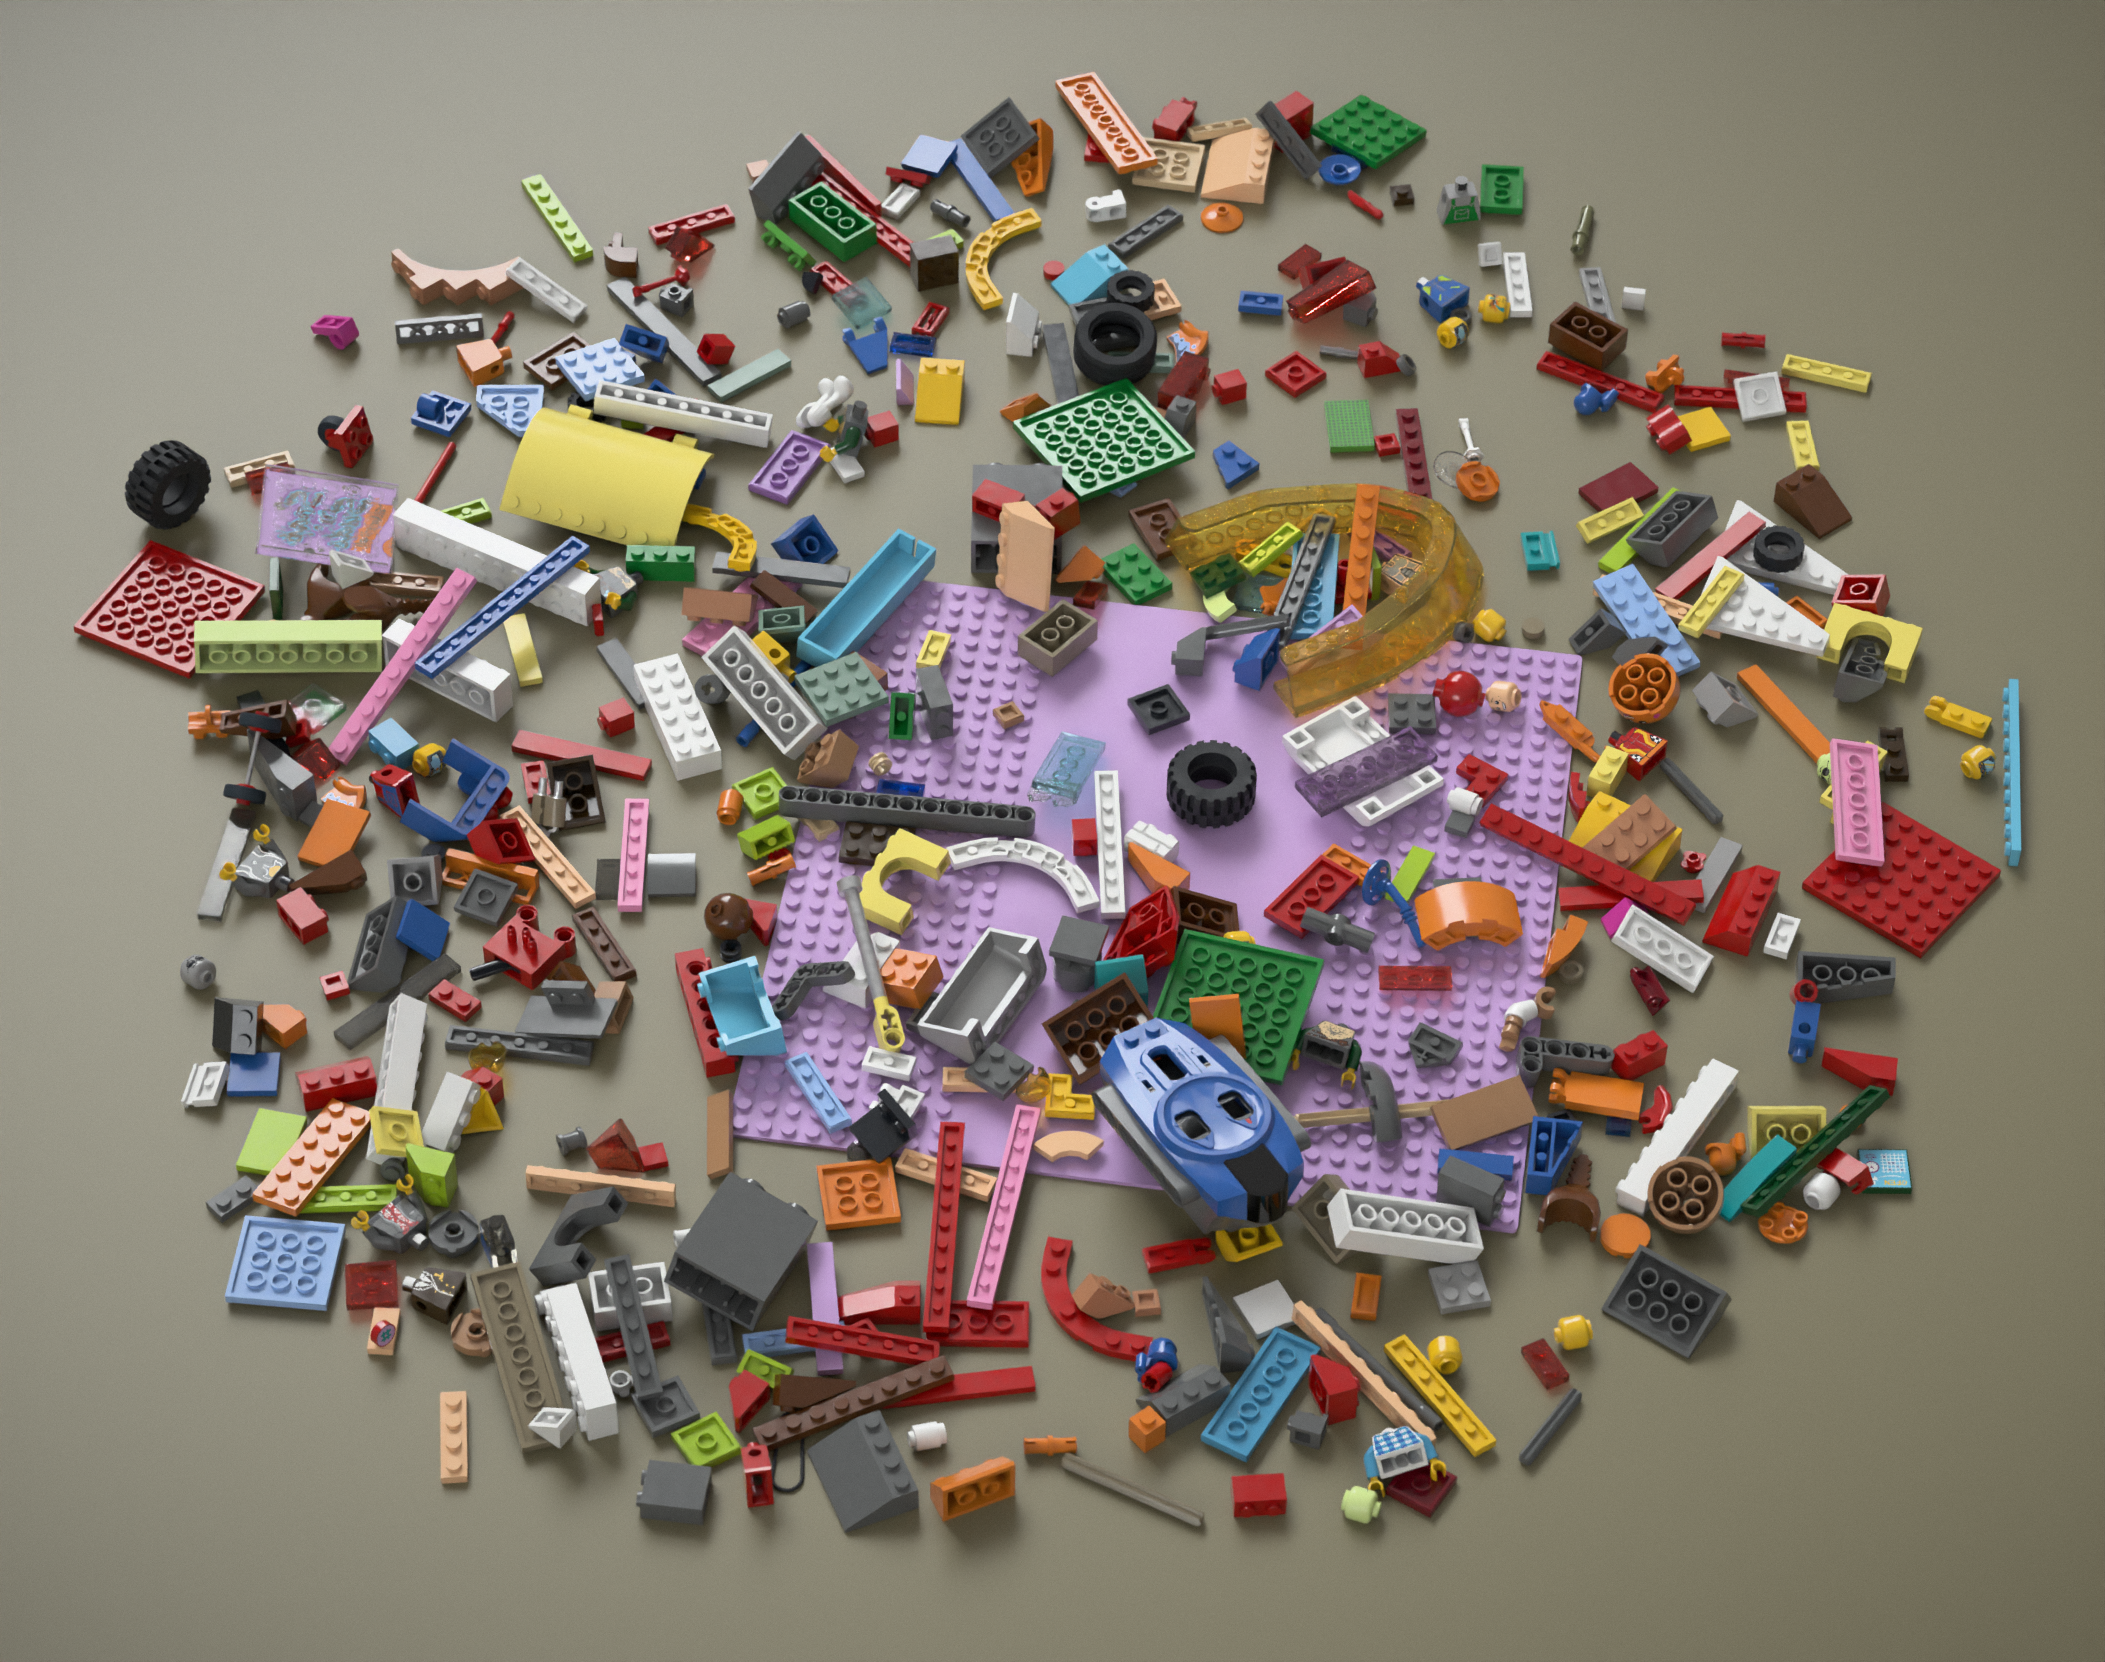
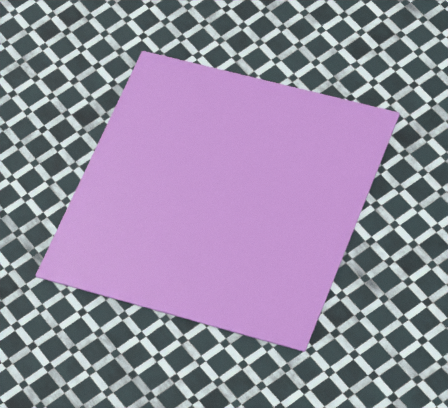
(1234, 863)

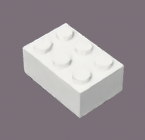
(652, 1291)

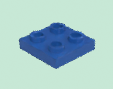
(440, 413)

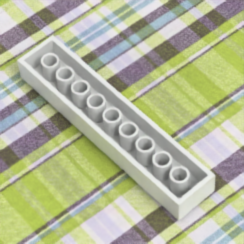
(491, 559)

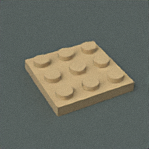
(1176, 168)

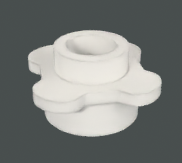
(621, 1377)

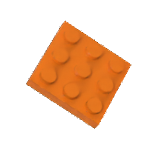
(858, 1194)

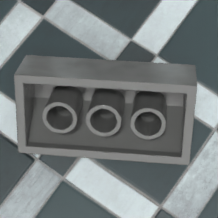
(785, 178)
(1673, 527)
(379, 954)

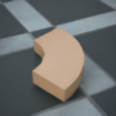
(1068, 1144)

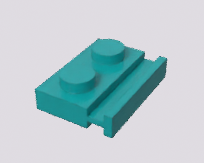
(1539, 550)

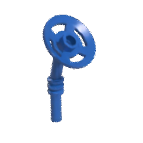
(1382, 884)

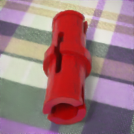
(1743, 340)

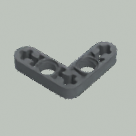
(804, 979)

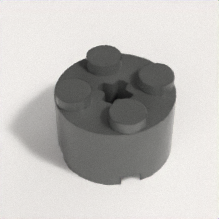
(1074, 975)

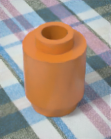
(729, 806)

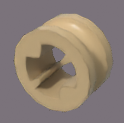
(880, 763)

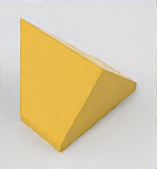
(483, 1115)

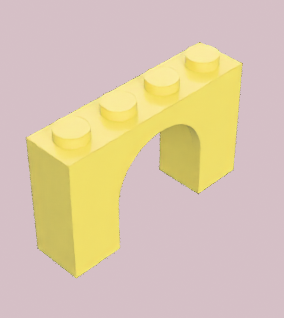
(1900, 637)
(902, 852)

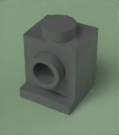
(676, 299)
(1307, 1429)

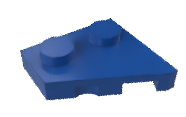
(1234, 463)

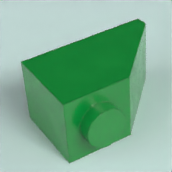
(902, 715)

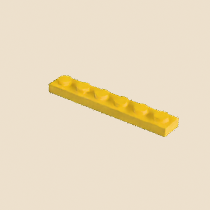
(1440, 1395)

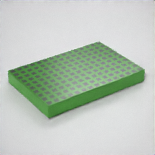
(1349, 426)

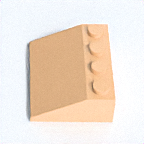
(1239, 166)
(1025, 555)

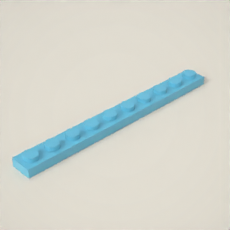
(2011, 778)

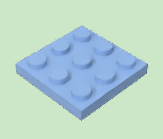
(598, 362)

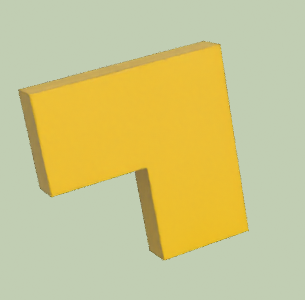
(1063, 1104)

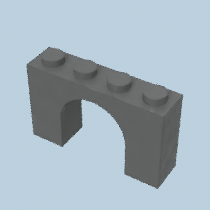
(559, 1256)

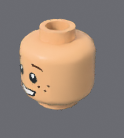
(1503, 696)

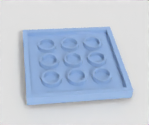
(285, 1263)

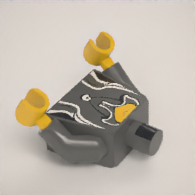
(262, 871)

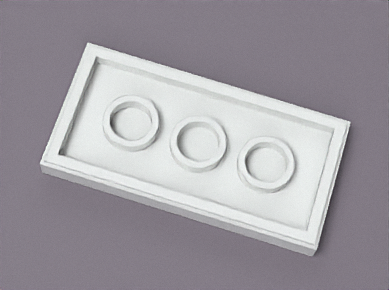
(1662, 948)

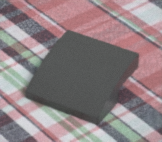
(671, 875)

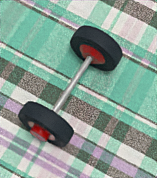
(259, 723)

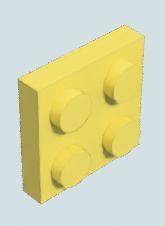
(394, 1129)

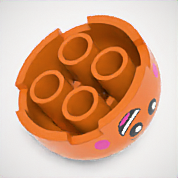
(1644, 689)

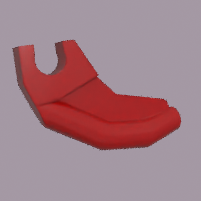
(1658, 1112)

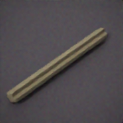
(1133, 1489)

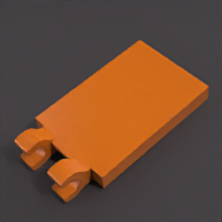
(1597, 1094)

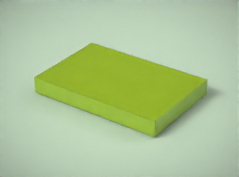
(269, 1140)

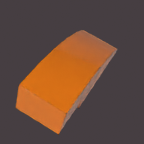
(1563, 944)

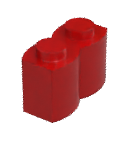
(1668, 429)

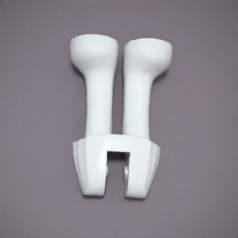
(832, 395)

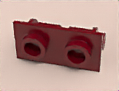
(1649, 988)

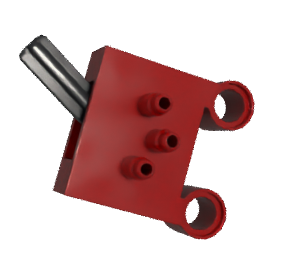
(524, 951)

